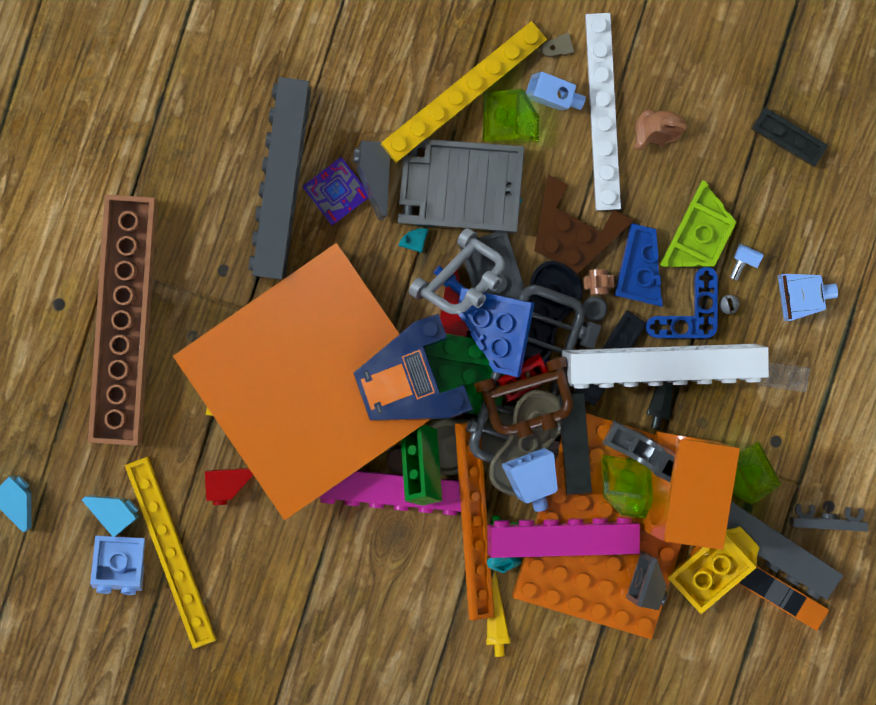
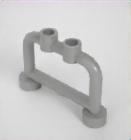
(474, 296)

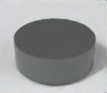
(595, 308)

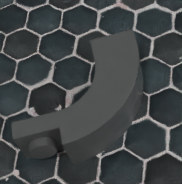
(642, 449)

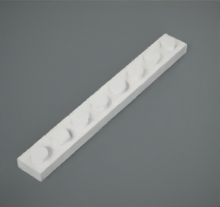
(602, 111)

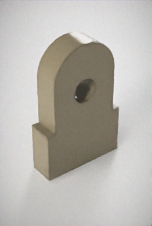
(562, 46)

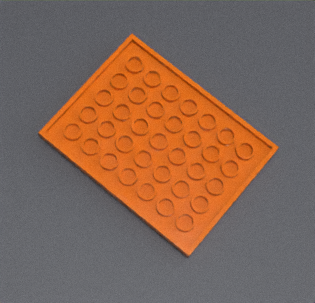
(592, 584)

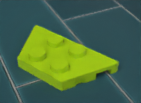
(700, 233)

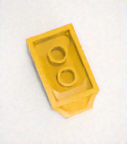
(714, 572)

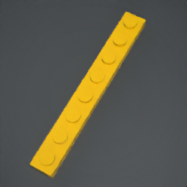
(463, 92)

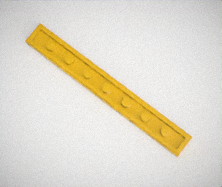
(170, 552)

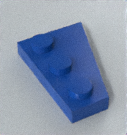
(639, 267)

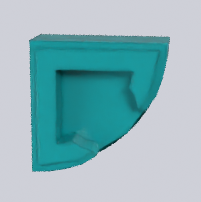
(414, 239)
(503, 564)

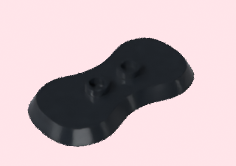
(562, 280)

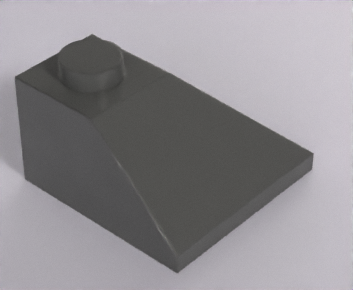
(647, 583)

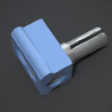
(745, 255)

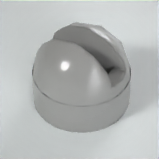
(724, 306)

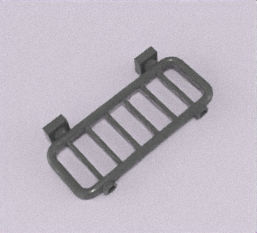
(581, 333)

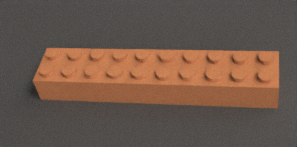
(123, 320)

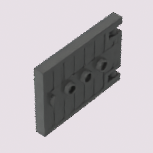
(462, 186)

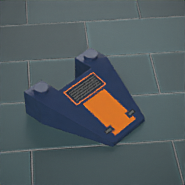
(400, 380)

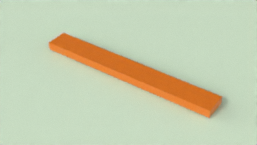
(474, 527)

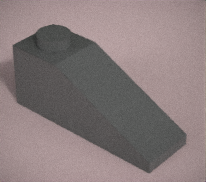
(373, 171)

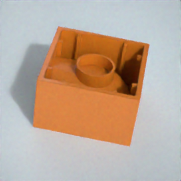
(699, 497)

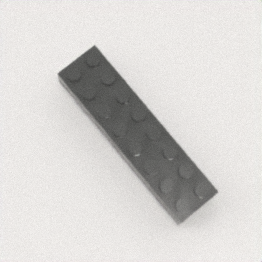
(281, 178)

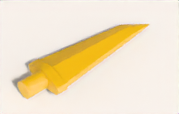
(496, 626)

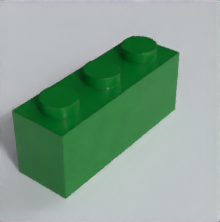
(421, 466)

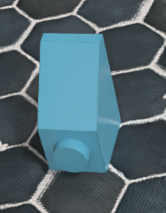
(16, 502)
(112, 512)

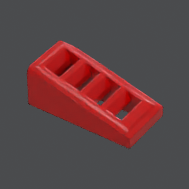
(528, 365)

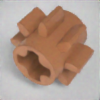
(599, 282)

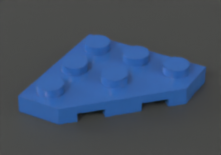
(500, 330)

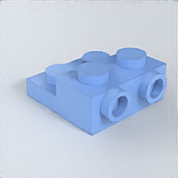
(118, 564)

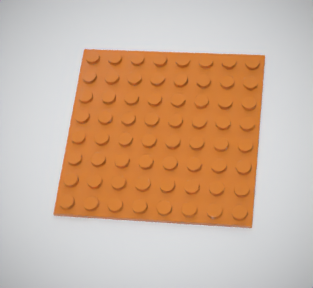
(287, 384)

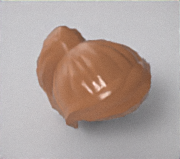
(658, 128)

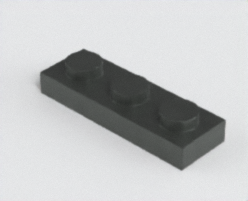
(789, 137)

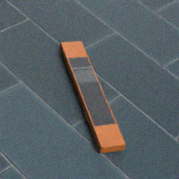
(783, 596)

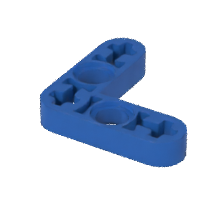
(692, 321)

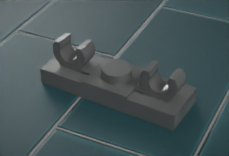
(829, 520)

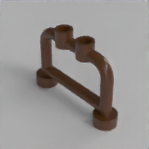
(525, 427)

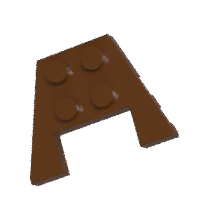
(569, 239)

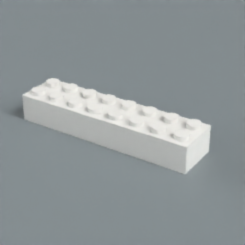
(667, 364)

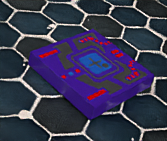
(336, 191)

